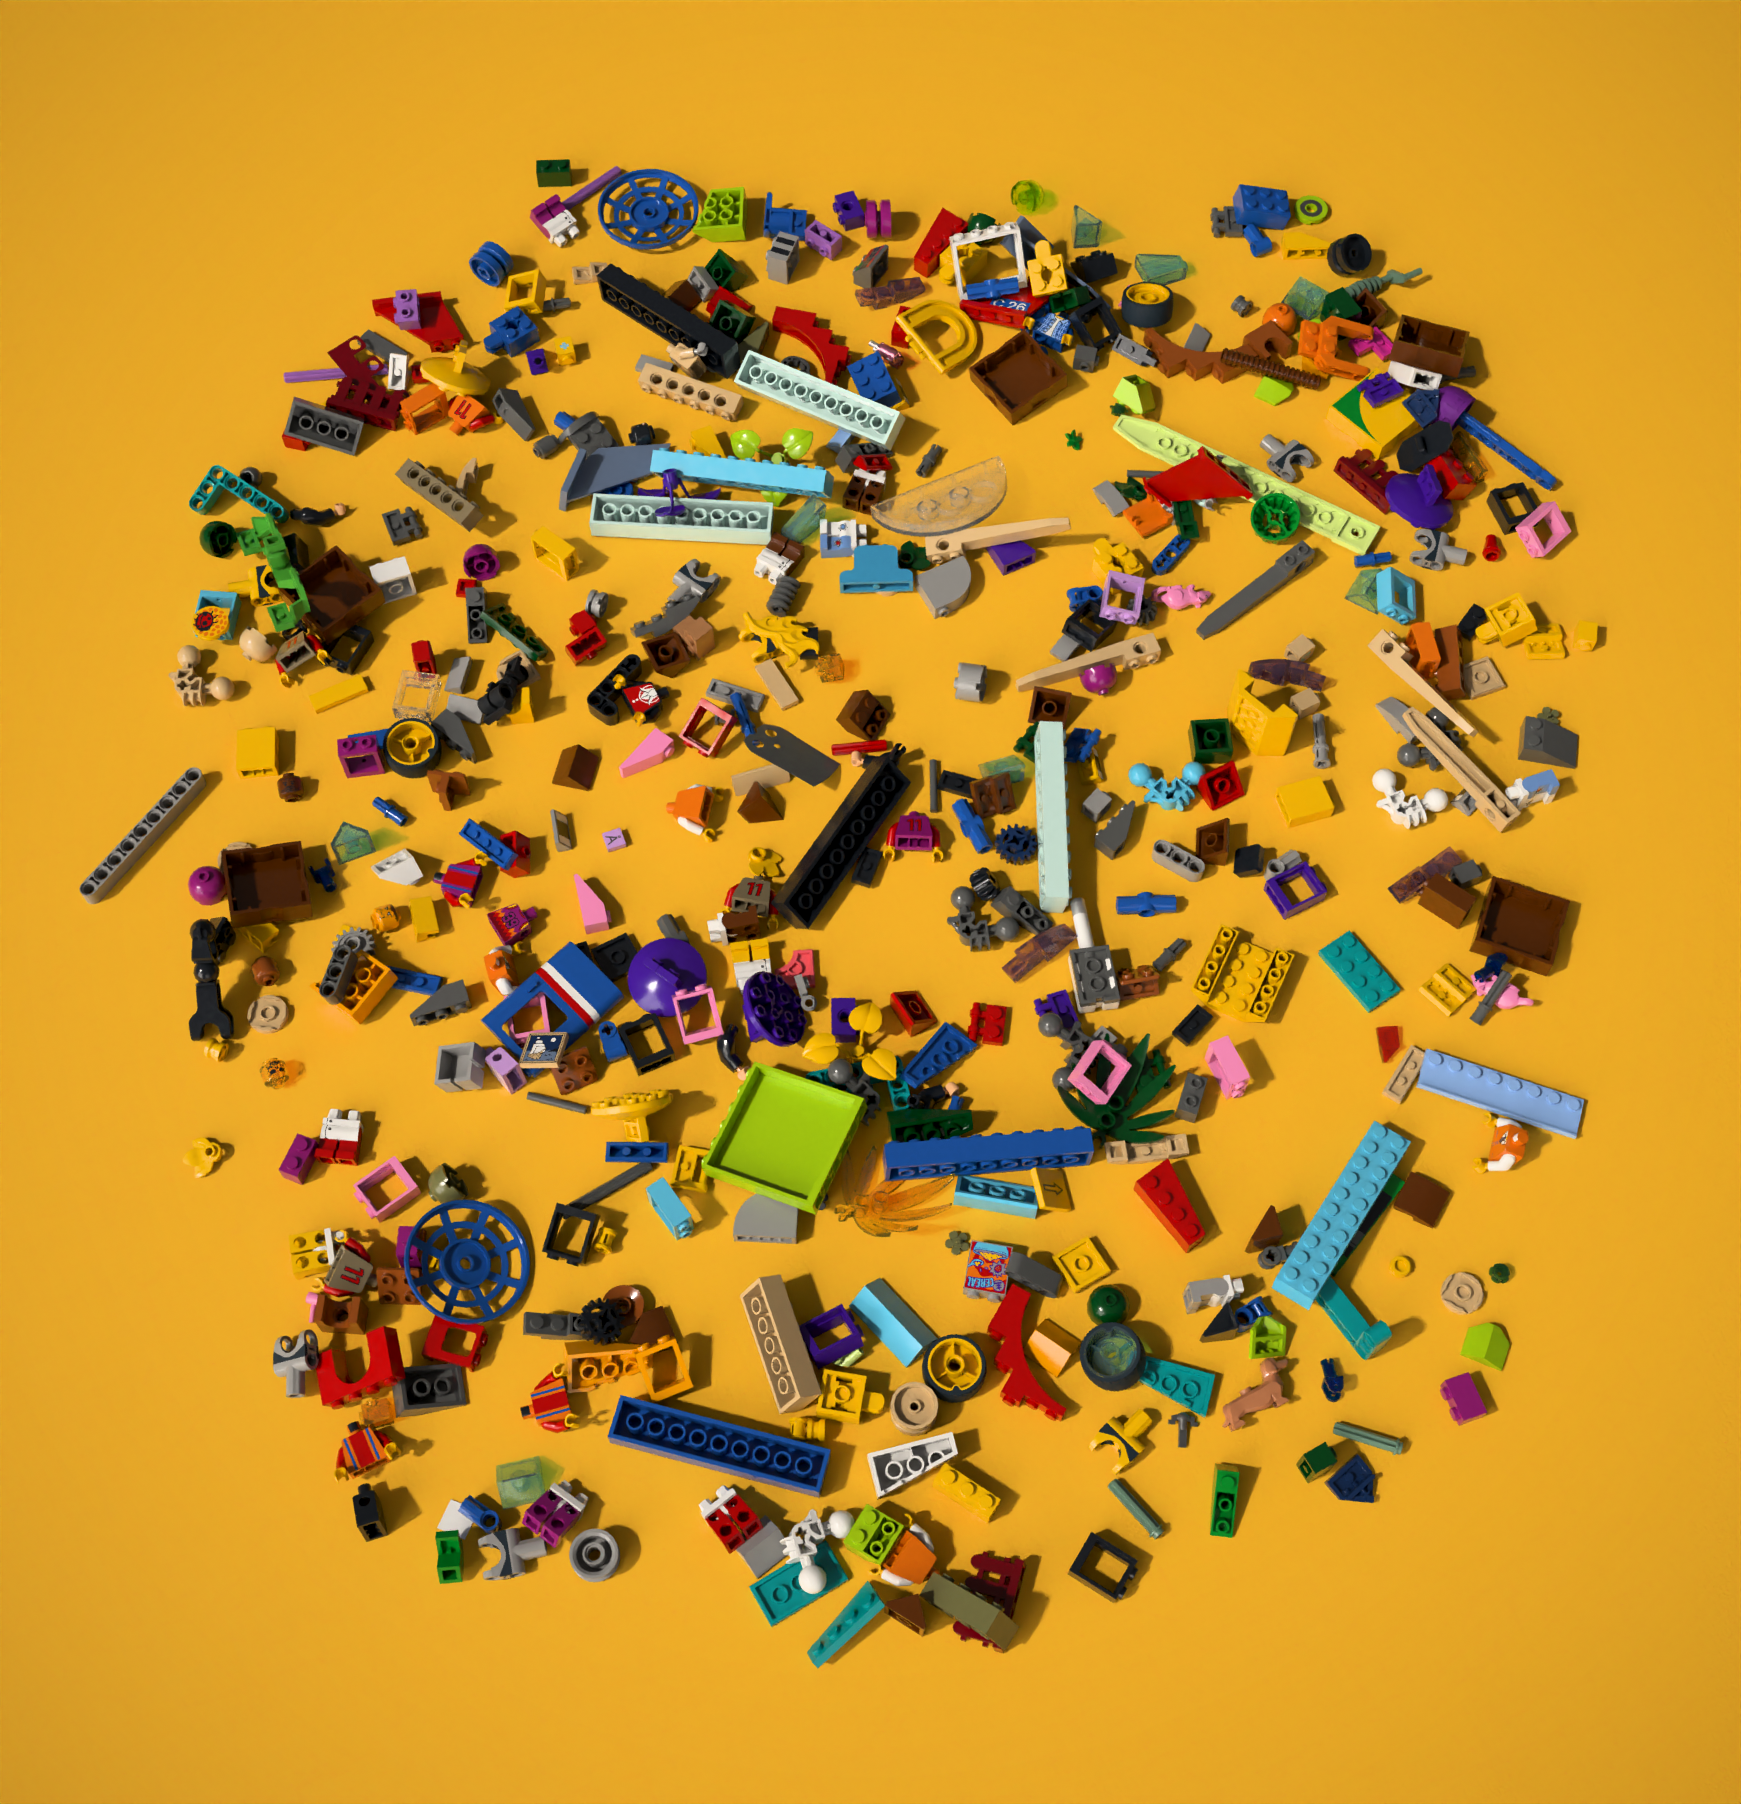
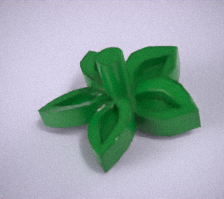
(1073, 440)

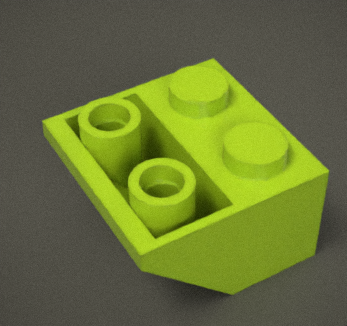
(1136, 394)
(873, 1535)

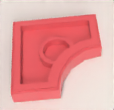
(800, 963)

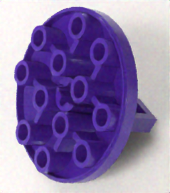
(1419, 499)
(663, 969)
(772, 1010)

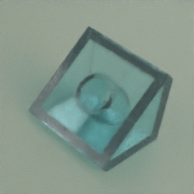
(1085, 229)
(1364, 590)
(1007, 764)
(351, 843)
(520, 1482)

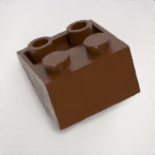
(863, 715)

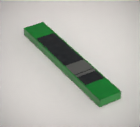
(1389, 1192)

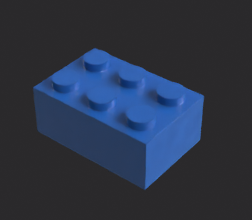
(1261, 206)
(874, 380)

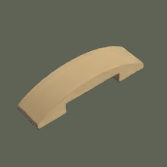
(468, 475)
(1128, 1153)

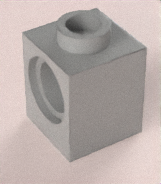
(1096, 805)

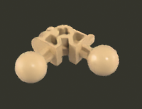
(194, 688)

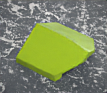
(1273, 390)
(1267, 1338)
(1486, 1345)

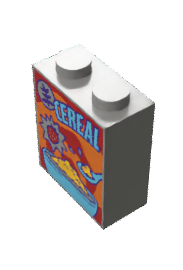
(986, 1271)

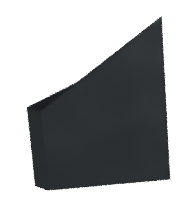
(1222, 1327)

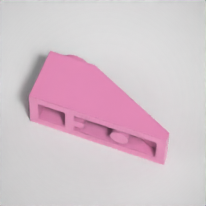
(648, 754)
(592, 908)

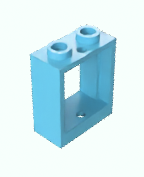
(1387, 583)
(222, 600)
(670, 1209)

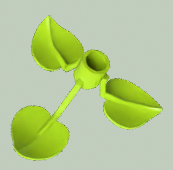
(794, 440)

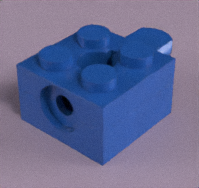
(511, 340)

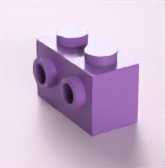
(823, 240)
(407, 309)

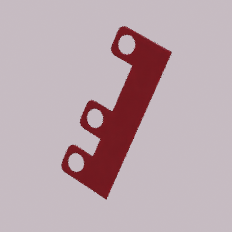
(344, 357)

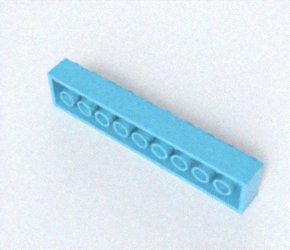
(744, 474)
(1340, 1215)

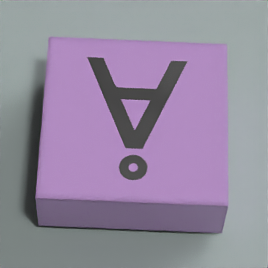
(614, 840)

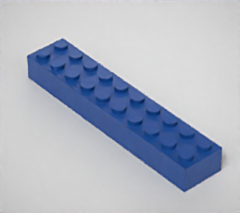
(987, 1154)
(719, 1446)

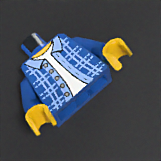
(1051, 330)

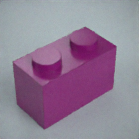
(299, 1159)
(1463, 1399)

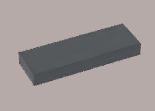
(379, 345)

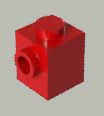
(581, 623)

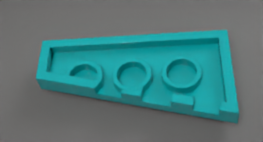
(1180, 1383)
(847, 1624)

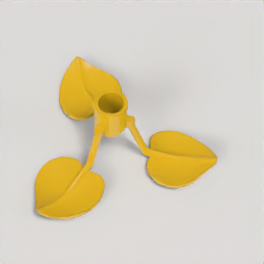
(868, 1019)

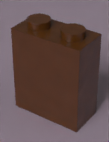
(1446, 900)

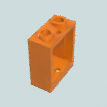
(430, 415)
(1423, 648)

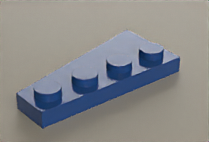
(939, 1053)

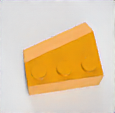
(366, 988)

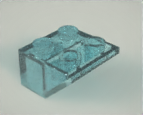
(1305, 298)

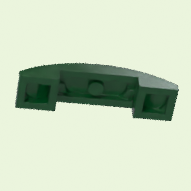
(1184, 520)

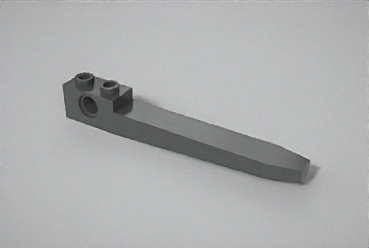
(1278, 575)

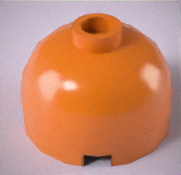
(1282, 316)

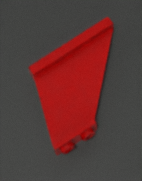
(1197, 479)

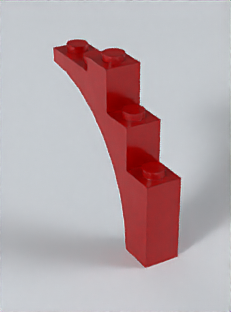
(805, 328)
(1010, 1358)

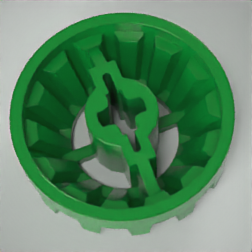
(1270, 506)

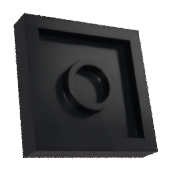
(615, 956)

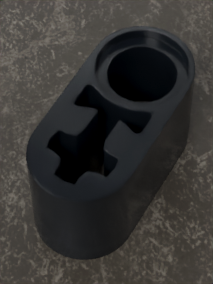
(810, 654)

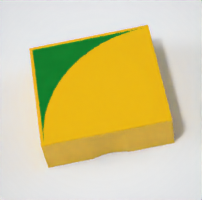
(1371, 427)

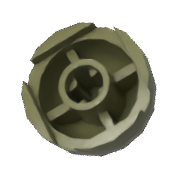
(445, 1185)

